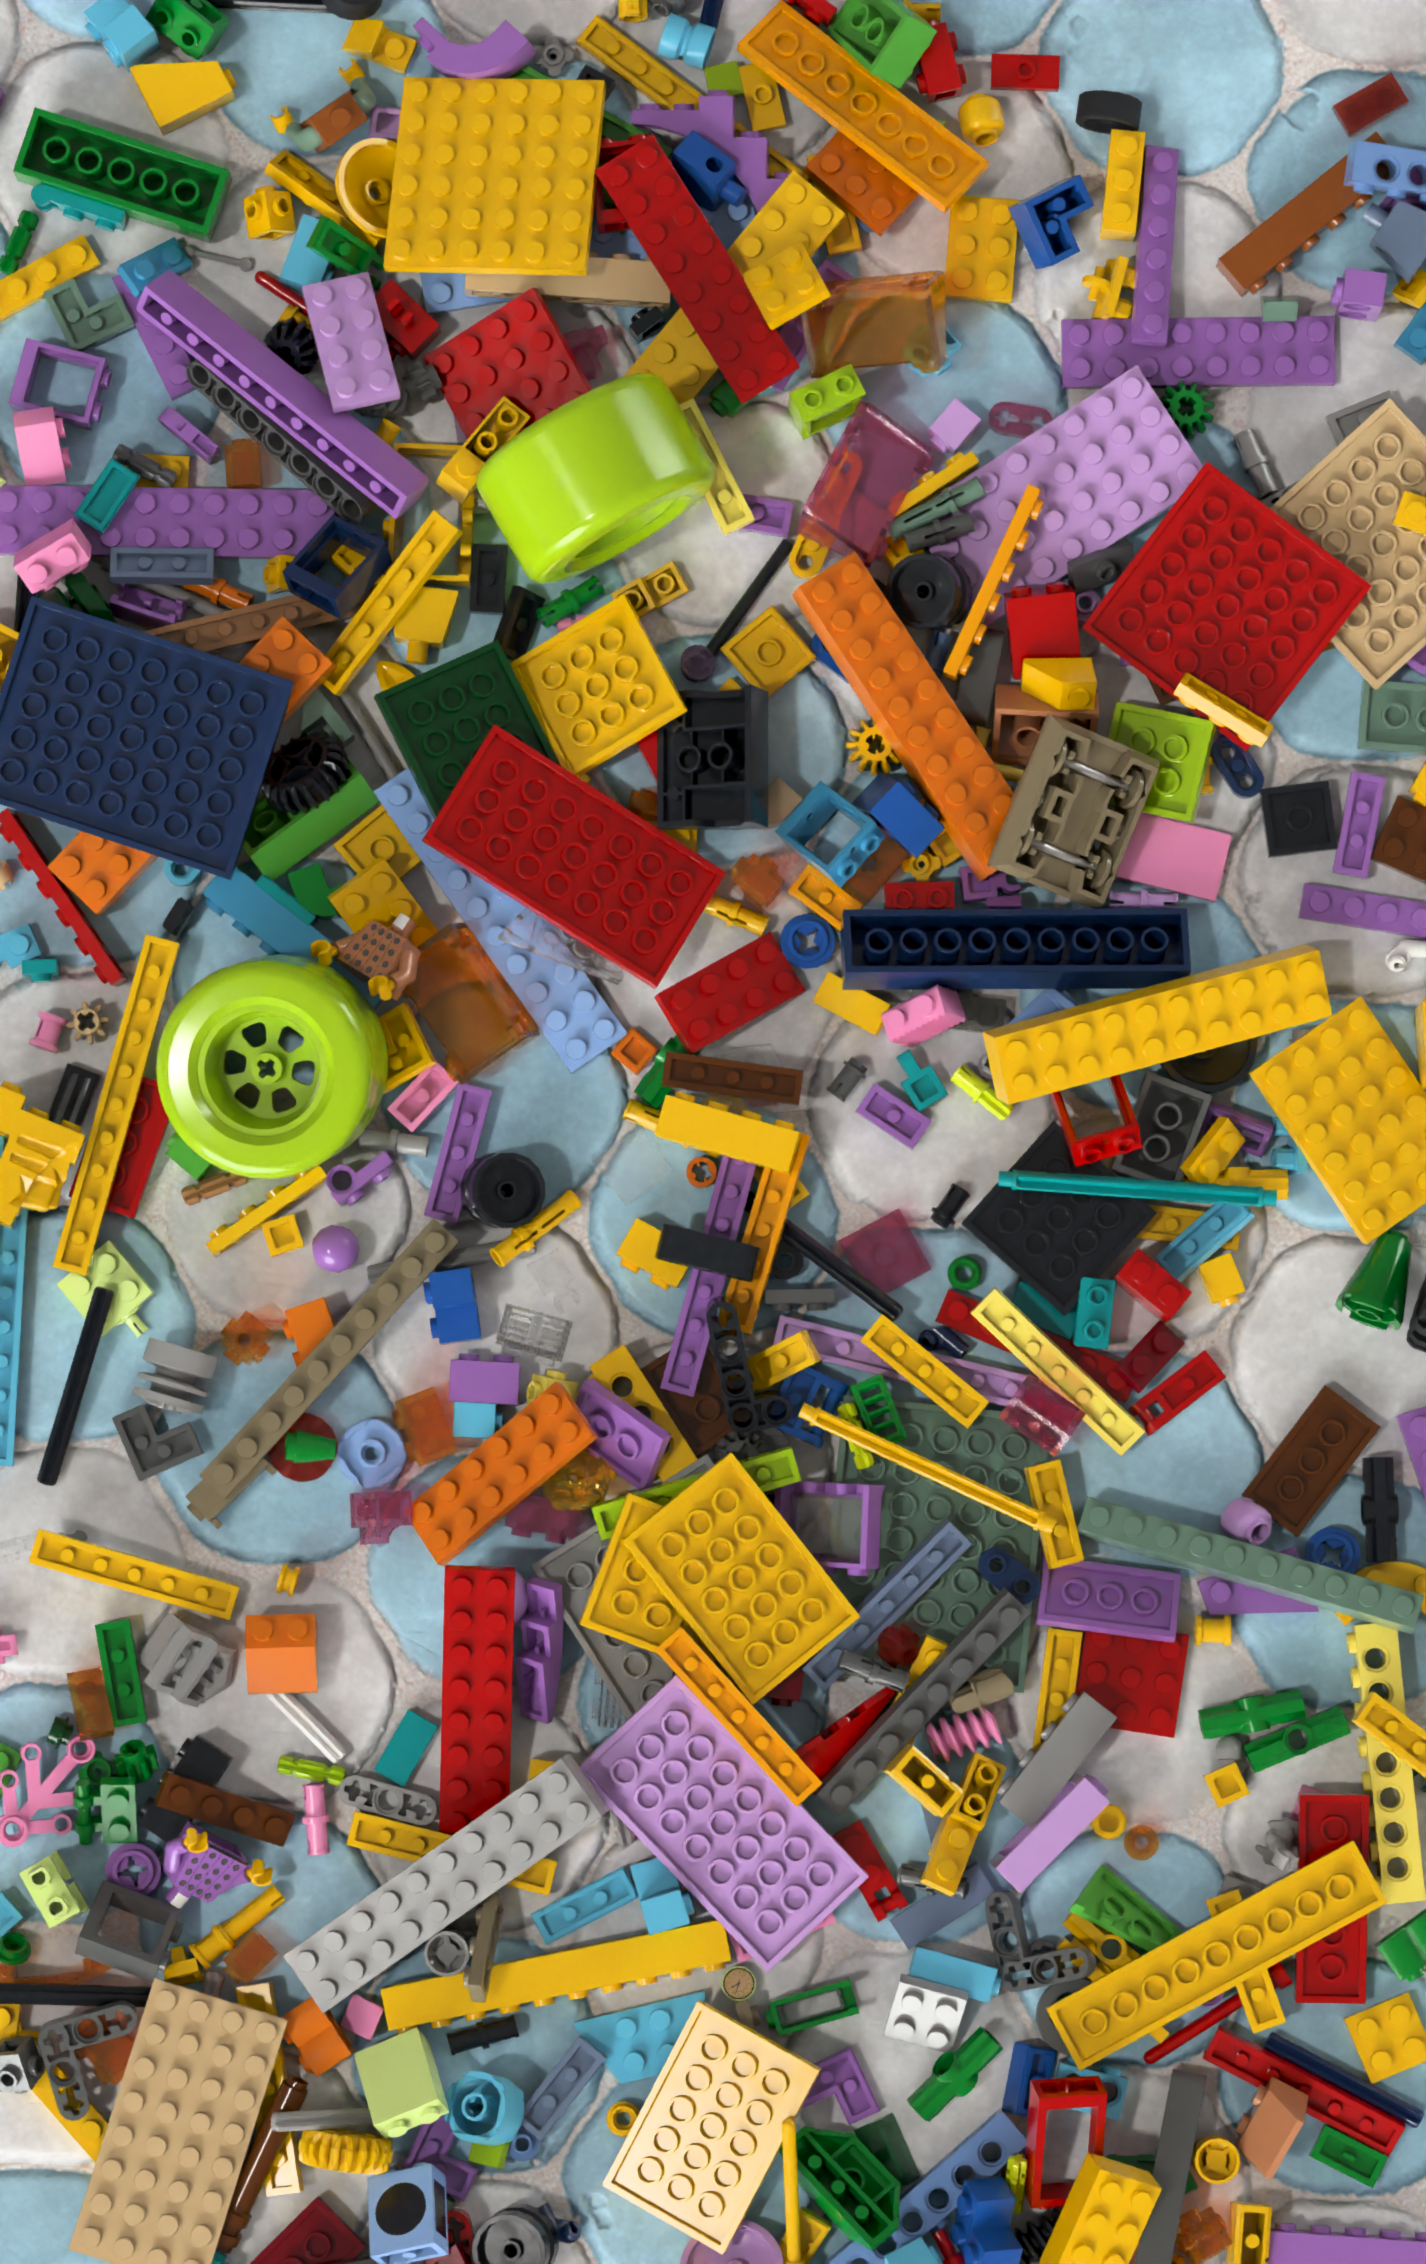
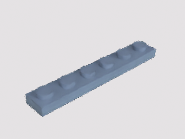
(890, 1600)

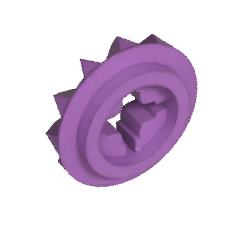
(142, 1856)

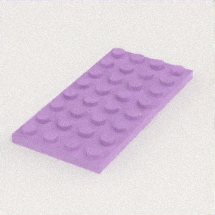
(1100, 477)
(721, 1824)

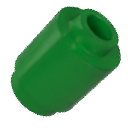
(725, 401)

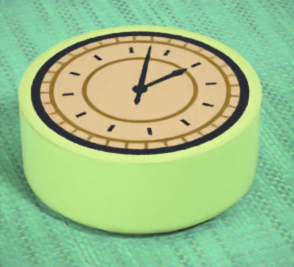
(738, 1983)

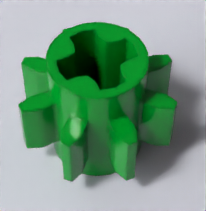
(136, 1760)

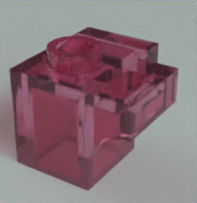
(585, 347)
(379, 1514)

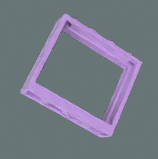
(1059, 1825)

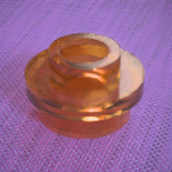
(1152, 1842)

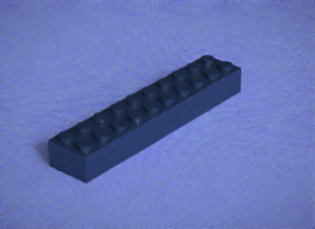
(1013, 948)

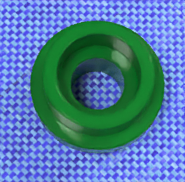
(972, 1265)
(14, 1949)

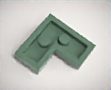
(83, 325)

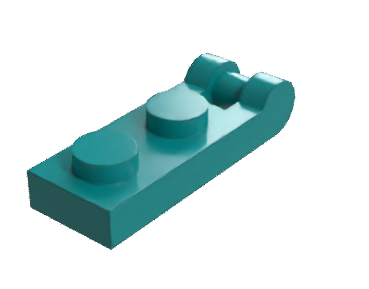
(79, 207)

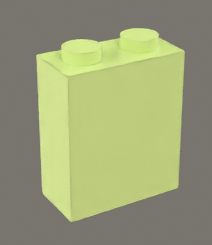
(401, 2083)

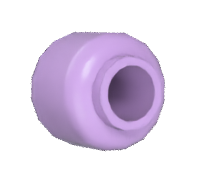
(1246, 1521)

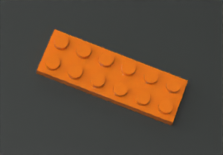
(501, 1473)

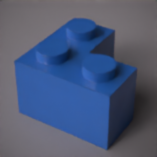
(1044, 222)
(899, 814)
(454, 1305)
(984, 2222)

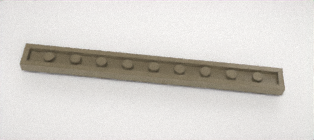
(329, 1358)

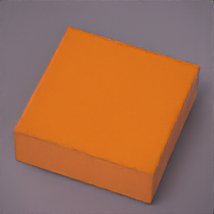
(634, 1051)

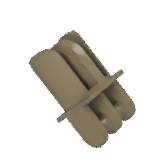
(982, 1690)

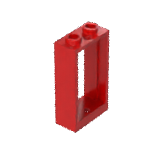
(1103, 1144)
(1060, 2094)

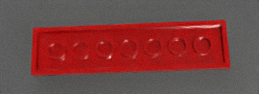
(696, 268)
(476, 1692)

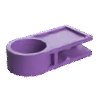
(189, 434)

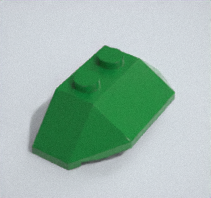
(848, 2184)

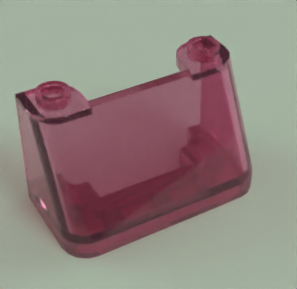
(864, 485)

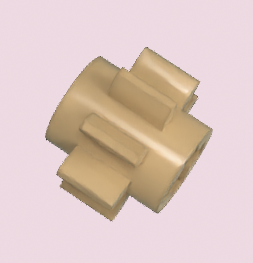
(88, 1013)

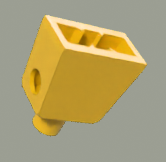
(426, 622)

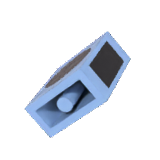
(408, 2215)

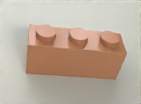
(1020, 719)

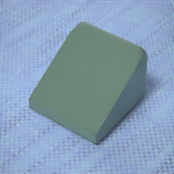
(1279, 308)

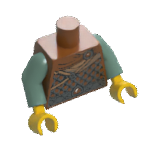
(334, 119)

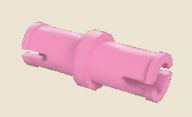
(315, 1819)

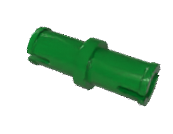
(570, 601)

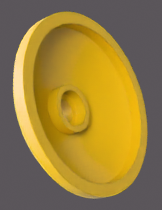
(364, 169)

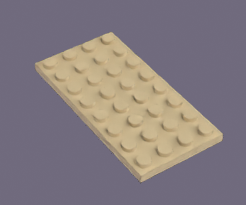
(178, 2129)

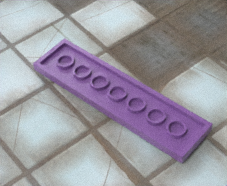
(1202, 351)

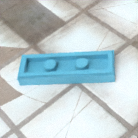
(1202, 1239)
(585, 1905)

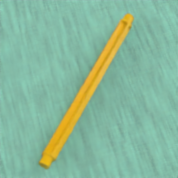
(927, 1468)

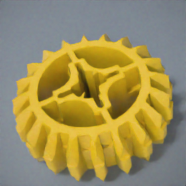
(345, 2151)

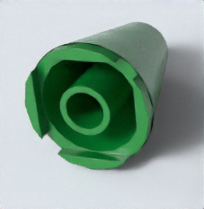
(1379, 1283)

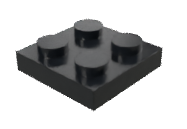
(1298, 819)

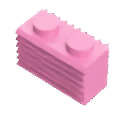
(923, 1016)

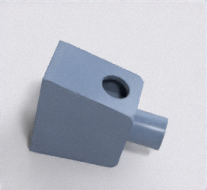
(1399, 237)

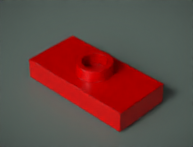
(1025, 72)

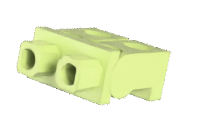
(50, 1892)

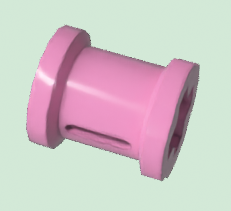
(48, 1032)

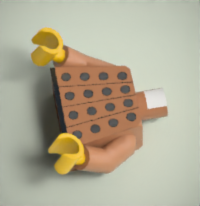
(375, 956)

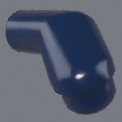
(943, 1338)
(567, 2230)

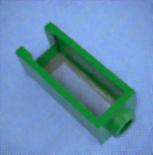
(811, 2007)

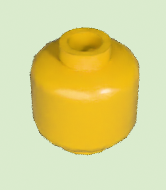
(981, 120)

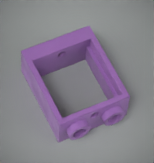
(27, 371)

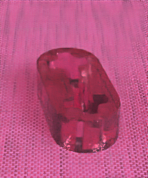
(1020, 412)

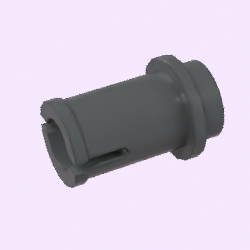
(847, 1079)

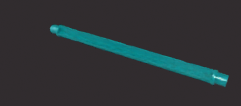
(1137, 1188)

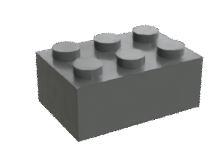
(1168, 1127)

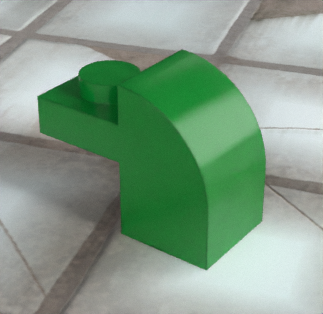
(312, 891)

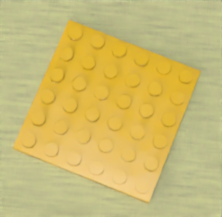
(495, 176)

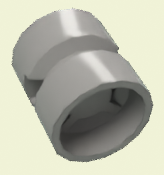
(447, 1952)

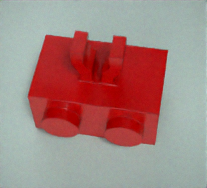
(405, 321)

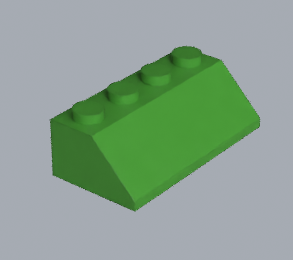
(282, 840)

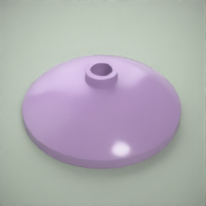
(749, 2246)

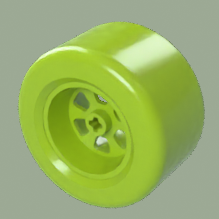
(595, 477)
(339, 1038)

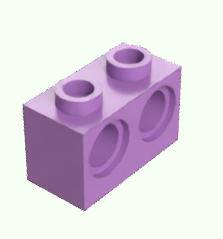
(1359, 294)

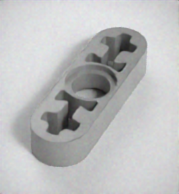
(365, 1784)

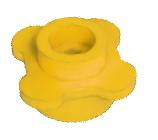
(932, 865)

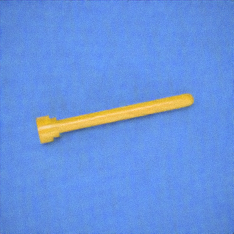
(791, 2193)

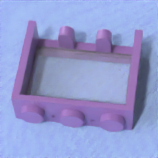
(835, 1522)

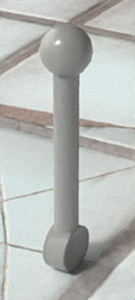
(244, 263)

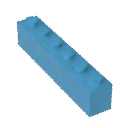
(270, 922)

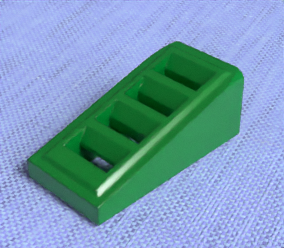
(868, 1384)

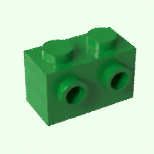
(190, 24)

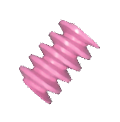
(962, 1733)

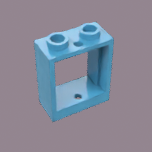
(820, 806)

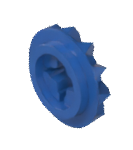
(805, 925)
(1335, 1539)

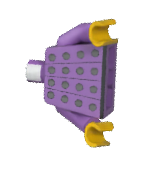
(207, 1866)

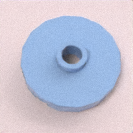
(353, 1450)

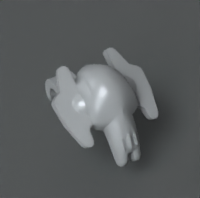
(1280, 1844)

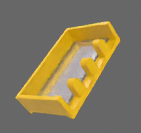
(456, 565)

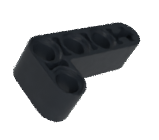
(737, 1364)

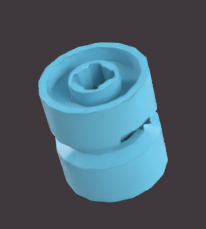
(686, 41)

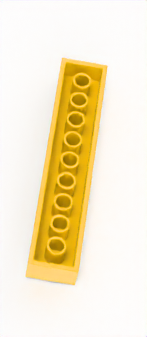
(1157, 1024)

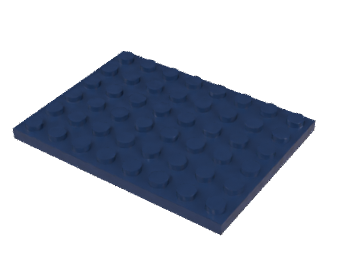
(136, 737)

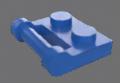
(802, 1389)

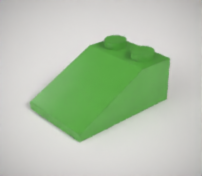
(882, 37)

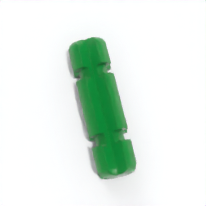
(18, 242)

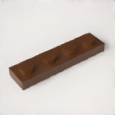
(732, 1078)
(224, 1808)

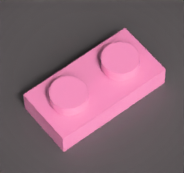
(422, 1097)

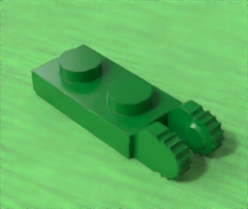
(344, 249)

